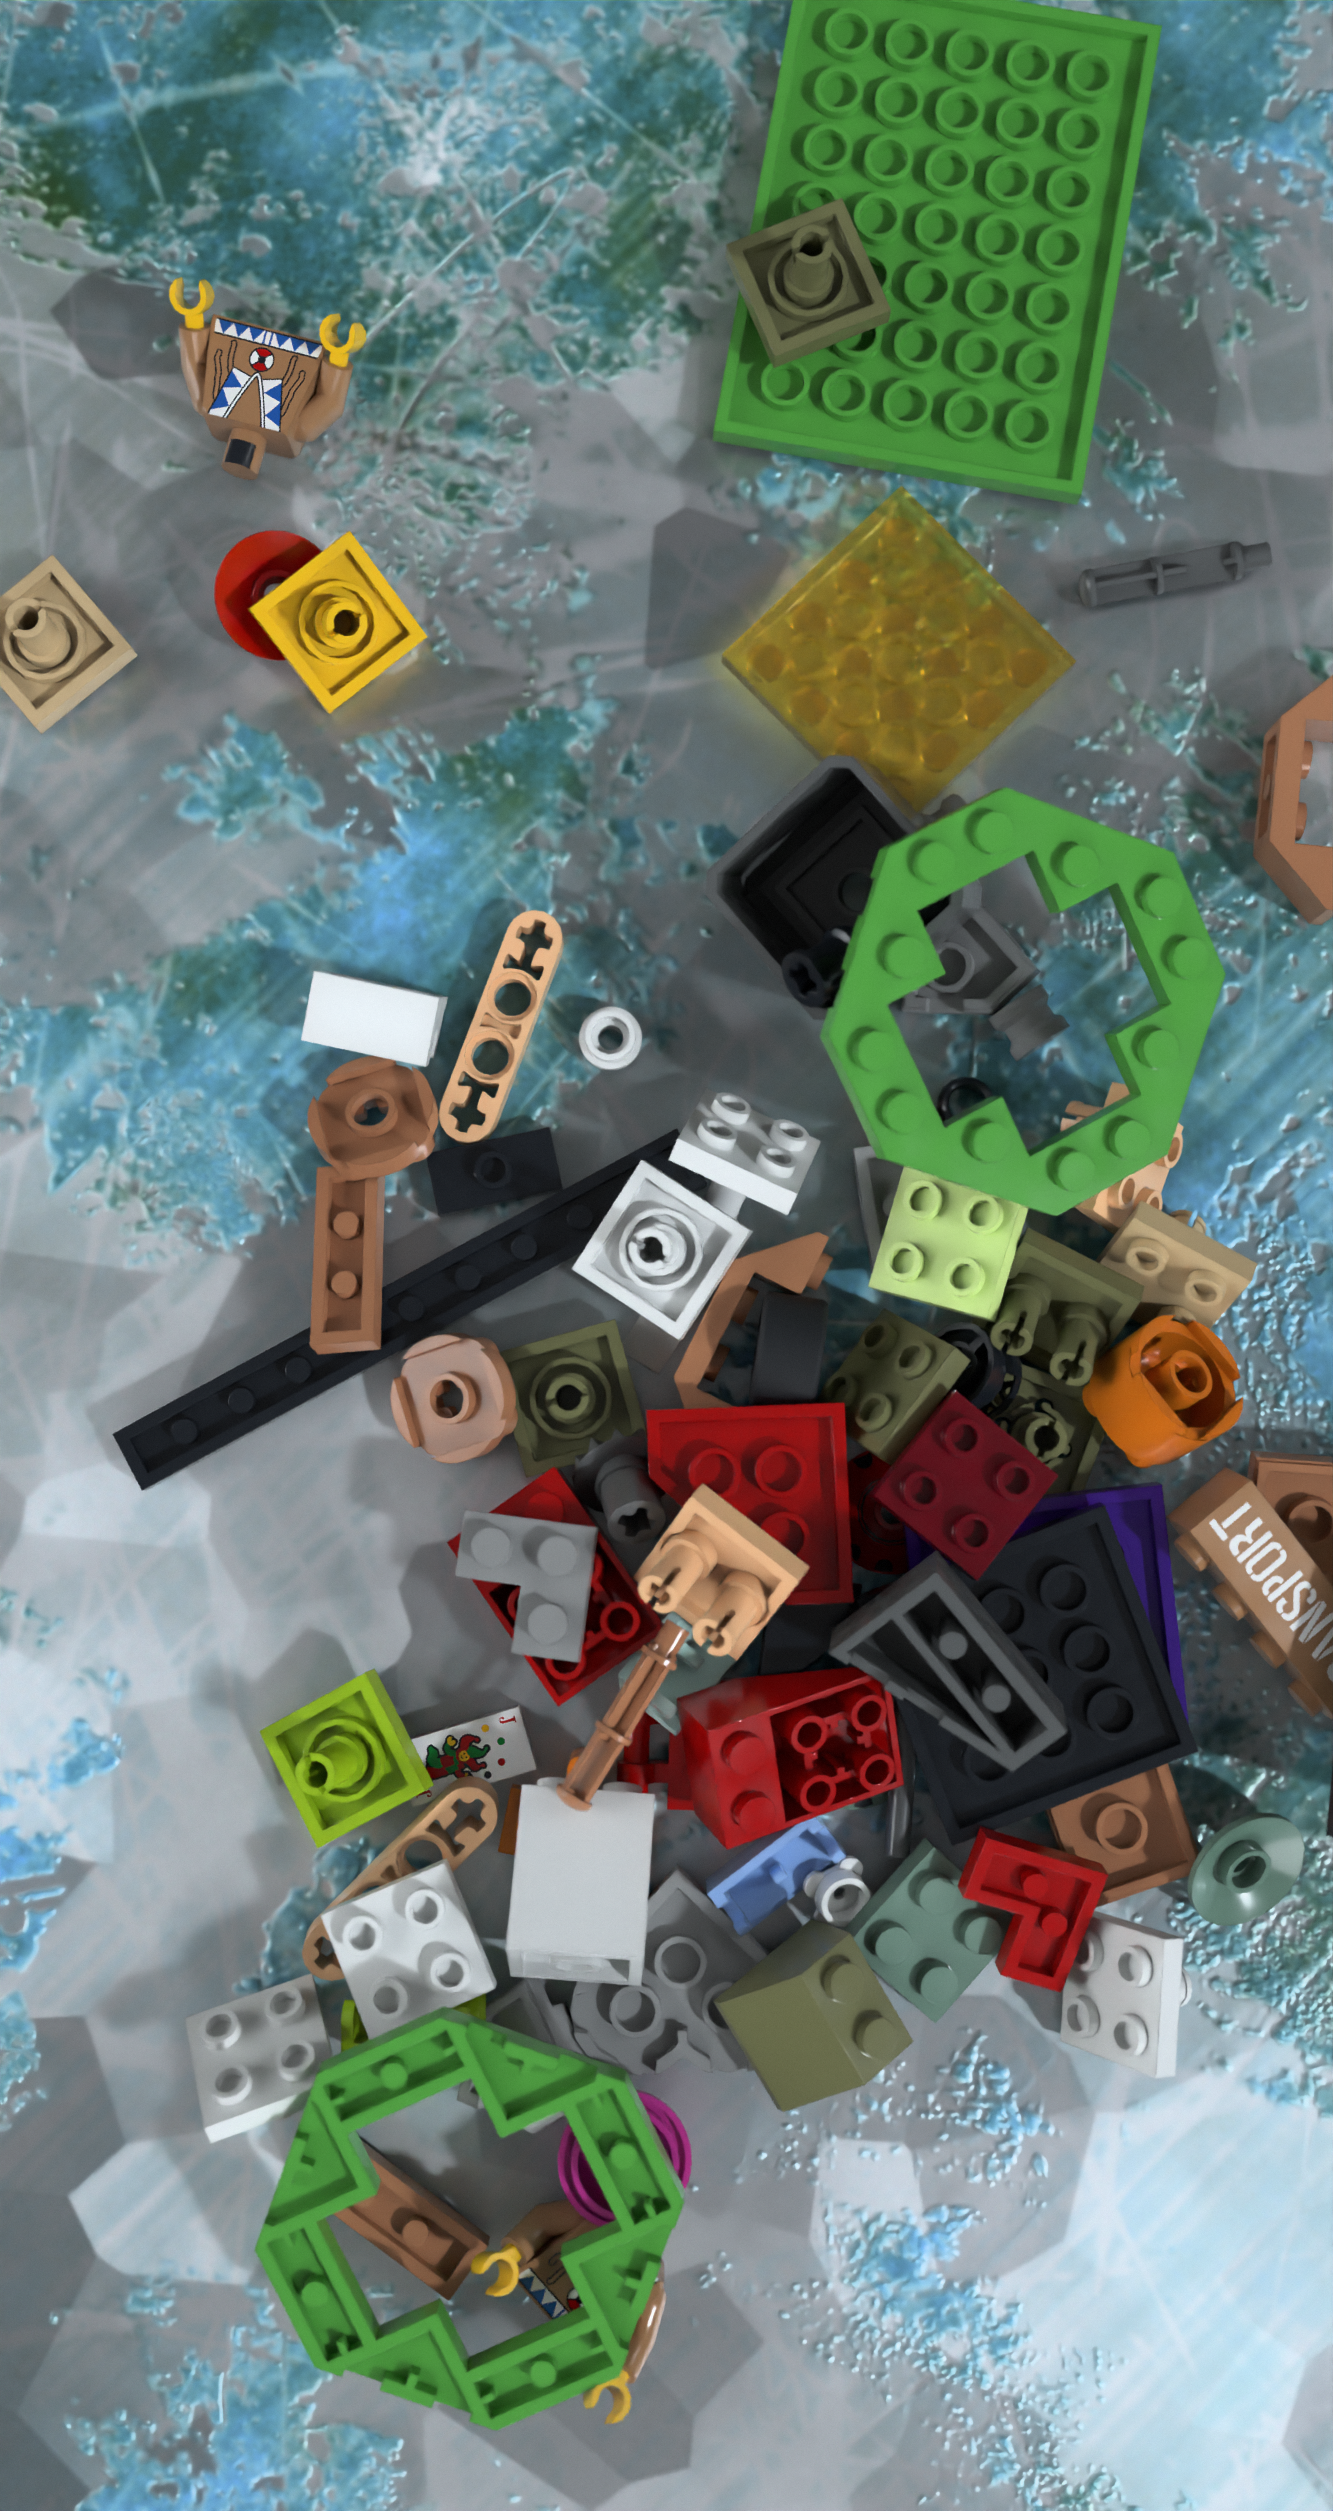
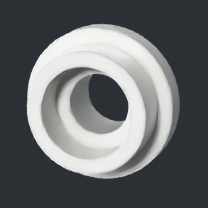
(605, 1019)

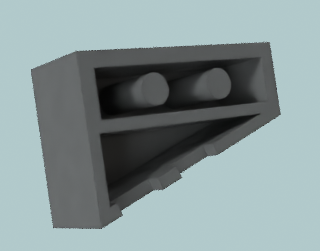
(952, 1659)

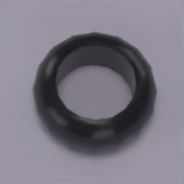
(956, 1084)

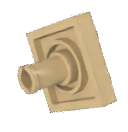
(55, 645)
(1177, 1265)

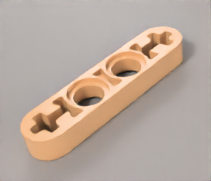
(493, 1025)
(392, 1861)

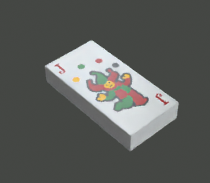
(481, 1747)

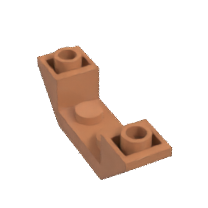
(1298, 869)
(783, 1266)

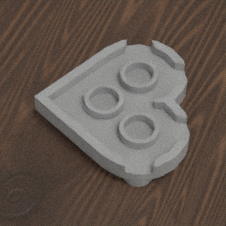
(672, 2016)

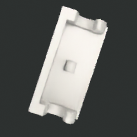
(373, 1018)

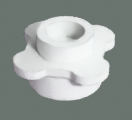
(842, 1908)

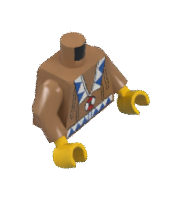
(260, 383)
(533, 2261)

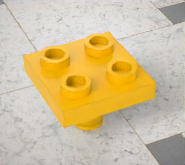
(338, 622)

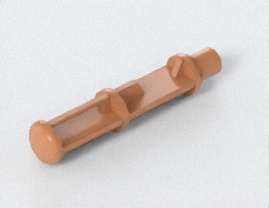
(622, 1717)

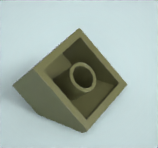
(813, 2018)

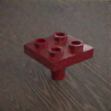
(963, 1485)

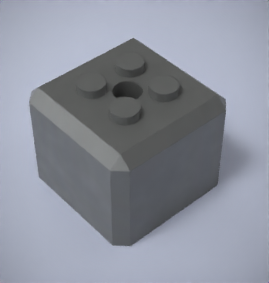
(790, 869)

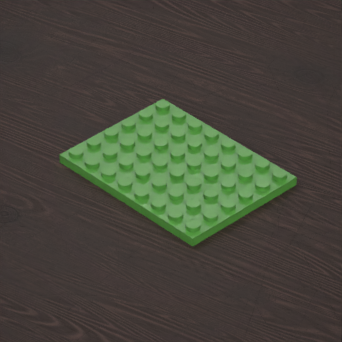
(995, 204)

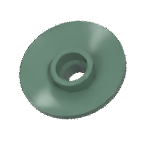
(1246, 1869)

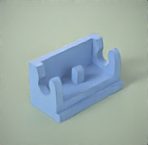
(772, 1872)

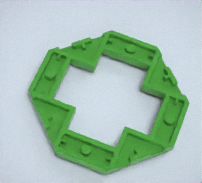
(895, 956)
(421, 2350)

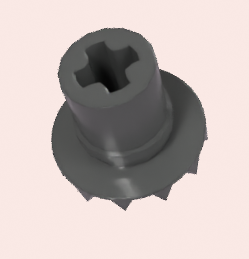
(617, 1483)

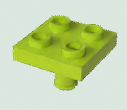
(346, 1758)

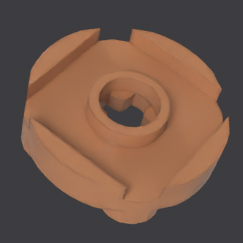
(384, 1147)
(487, 1393)

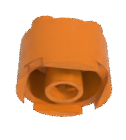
(1164, 1391)

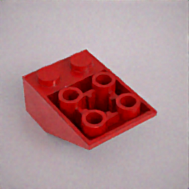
(616, 1614)
(786, 1749)

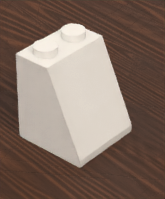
(581, 1885)

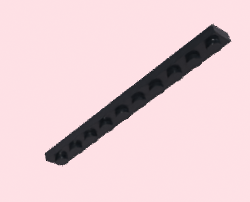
(411, 1311)

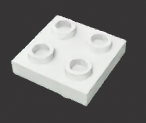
(744, 1153)
(662, 1249)
(408, 1948)
(1126, 1995)
(258, 2056)

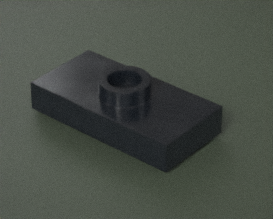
(494, 1172)

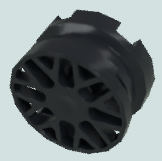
(989, 1366)

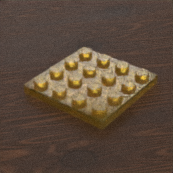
(899, 654)

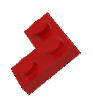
(1050, 1900)

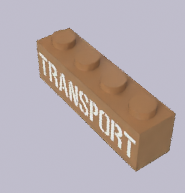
(1264, 1579)

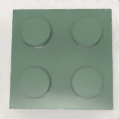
(926, 1934)

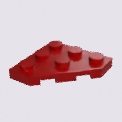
(775, 1468)

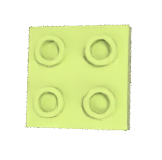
(948, 1246)

